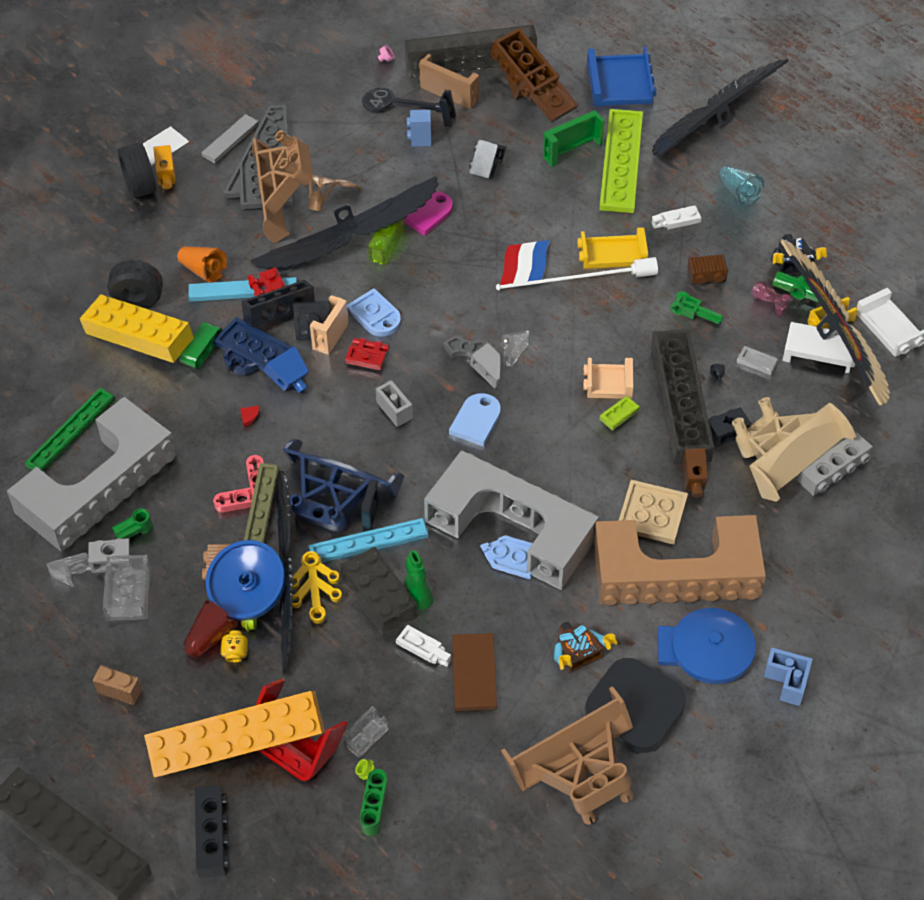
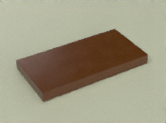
(474, 672)

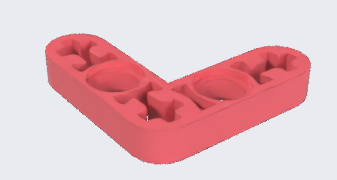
(247, 492)

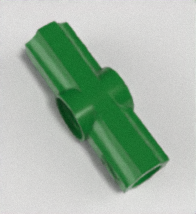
(796, 286)

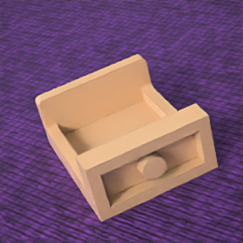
(326, 335)
(609, 380)

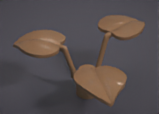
(317, 198)

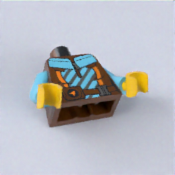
(580, 646)

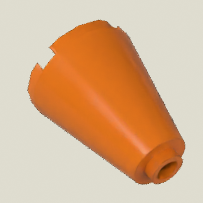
(204, 262)

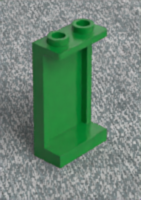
(572, 135)

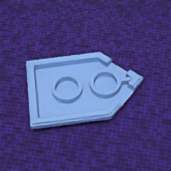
(508, 555)

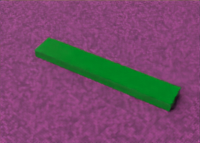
(70, 430)

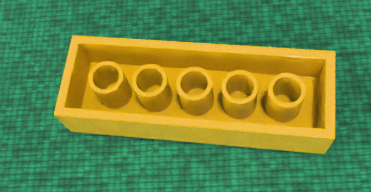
(137, 328)

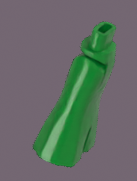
(416, 581)

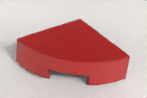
(249, 414)

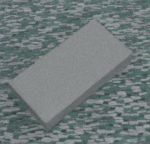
(757, 360)

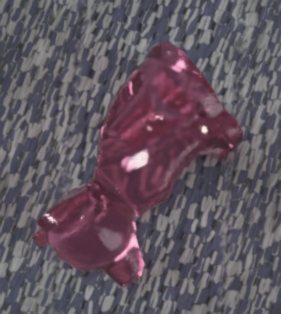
(762, 291)

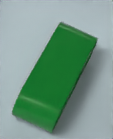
(200, 346)
(373, 811)

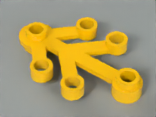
(315, 583)

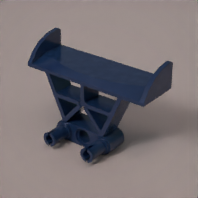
(333, 518)

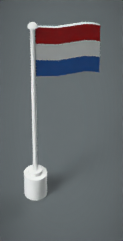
(527, 263)

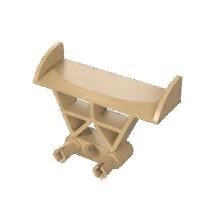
(788, 443)

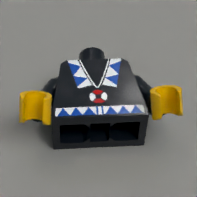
(782, 258)

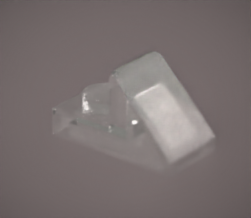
(514, 346)
(64, 568)

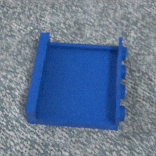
(621, 79)

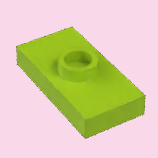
(619, 413)

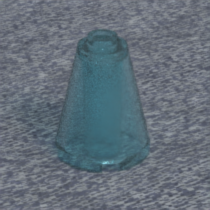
(741, 184)

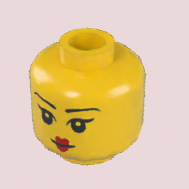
(234, 646)

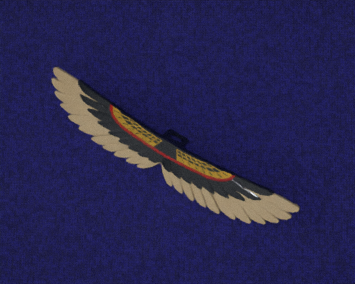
(837, 318)

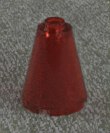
(208, 629)

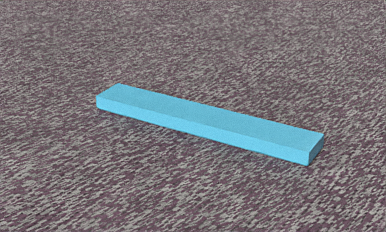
(225, 290)
(378, 538)

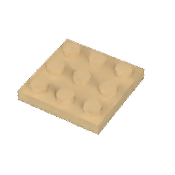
(655, 510)

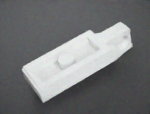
(677, 218)
(423, 646)

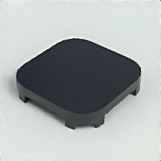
(650, 699)

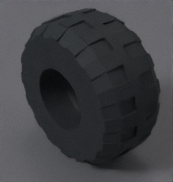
(135, 283)

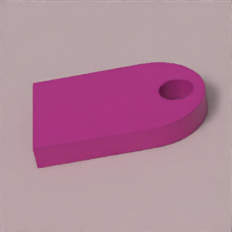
(431, 214)

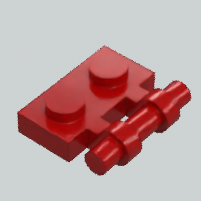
(269, 279)
(365, 357)

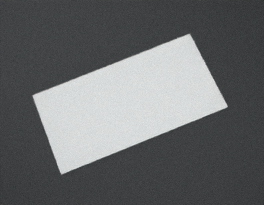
(166, 137)

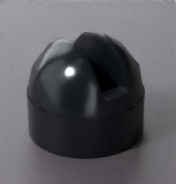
(717, 370)

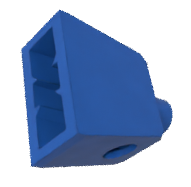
(288, 370)

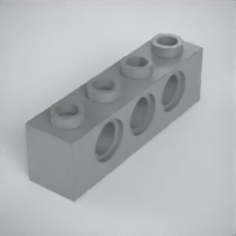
(835, 464)

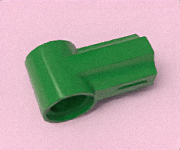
(133, 525)

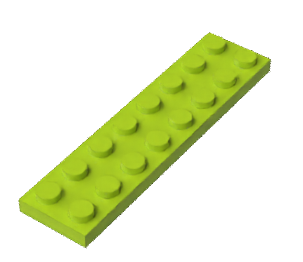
(621, 161)

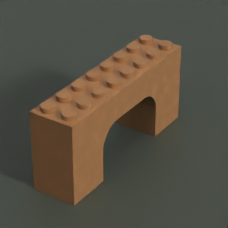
(632, 577)

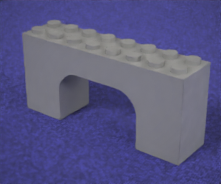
(479, 487)
(68, 511)

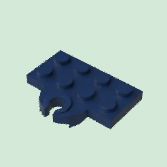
(248, 347)

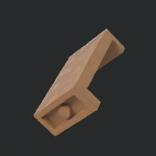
(438, 79)

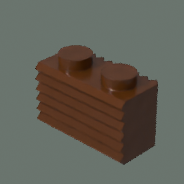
(707, 269)

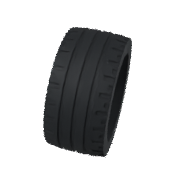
(137, 170)

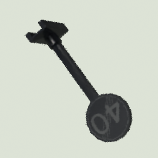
(382, 98)

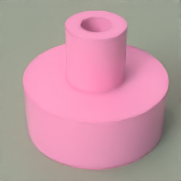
(386, 54)

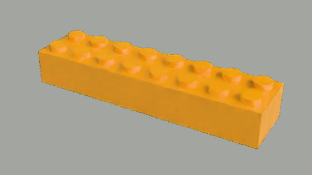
(234, 733)

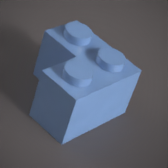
(420, 127)
(792, 671)

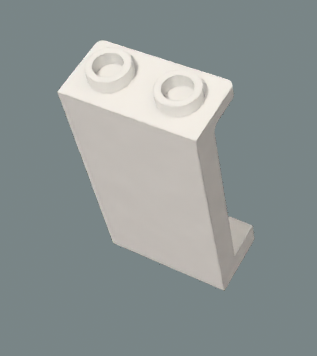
(889, 323)
(807, 343)

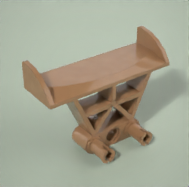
(279, 175)
(551, 758)

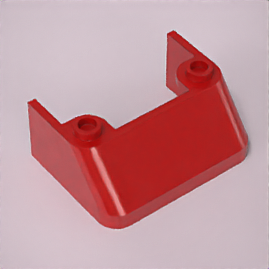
(304, 756)

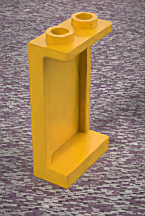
(612, 250)

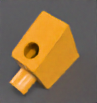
(165, 171)

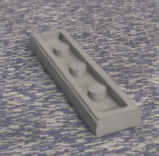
(230, 138)

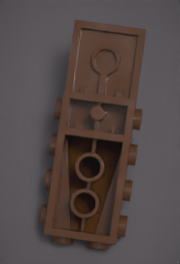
(532, 75)

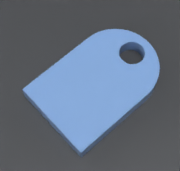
(374, 312)
(476, 421)

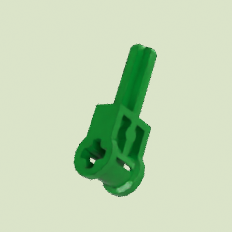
(691, 306)

